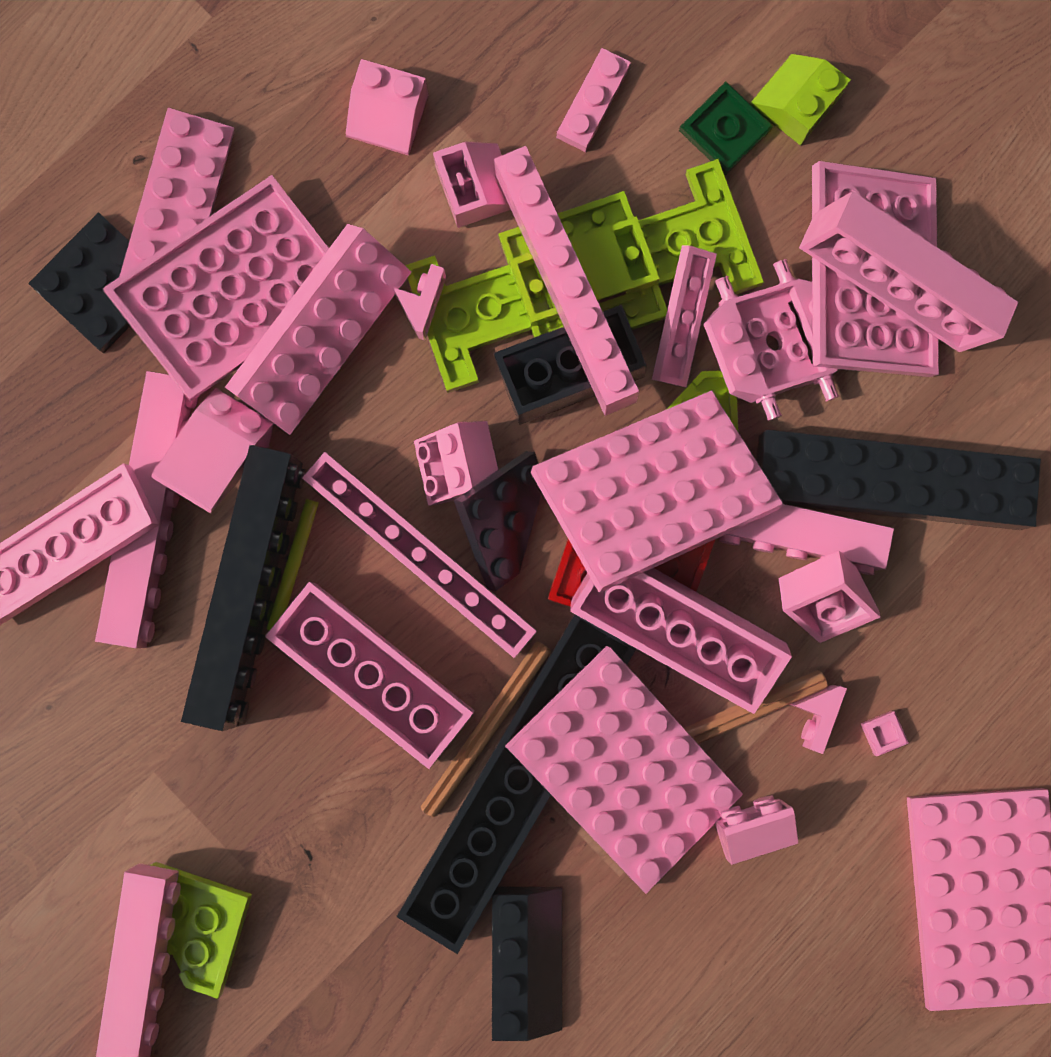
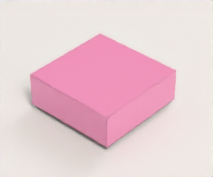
(884, 733)

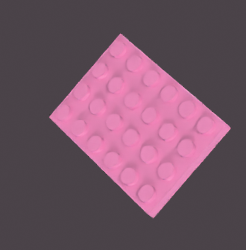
(219, 286)
(848, 323)
(655, 490)
(624, 769)
(983, 897)

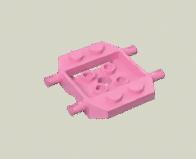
(739, 341)

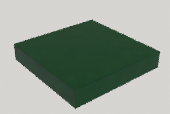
(725, 127)

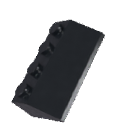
(548, 375)
(526, 962)

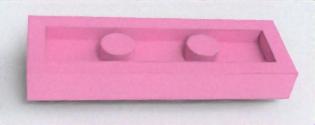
(593, 99)

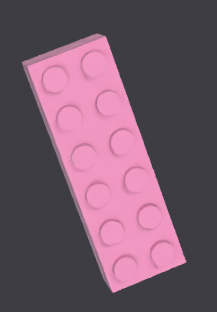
(908, 273)
(319, 328)
(687, 634)
(370, 674)

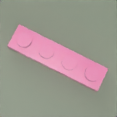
(684, 316)

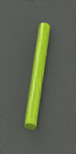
(293, 562)

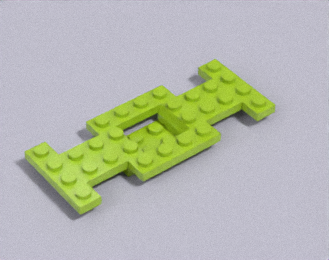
(616, 258)

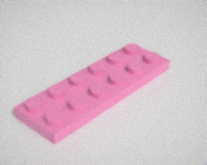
(179, 183)
(72, 539)

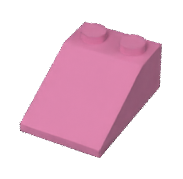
(212, 450)

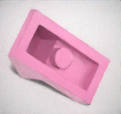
(422, 308)
(825, 708)

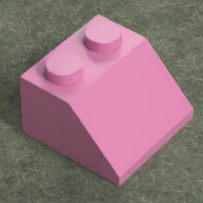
(385, 106)
(827, 597)

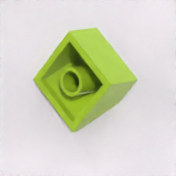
(800, 95)

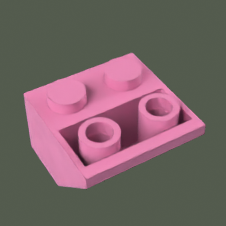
(471, 181)
(455, 460)
(757, 829)

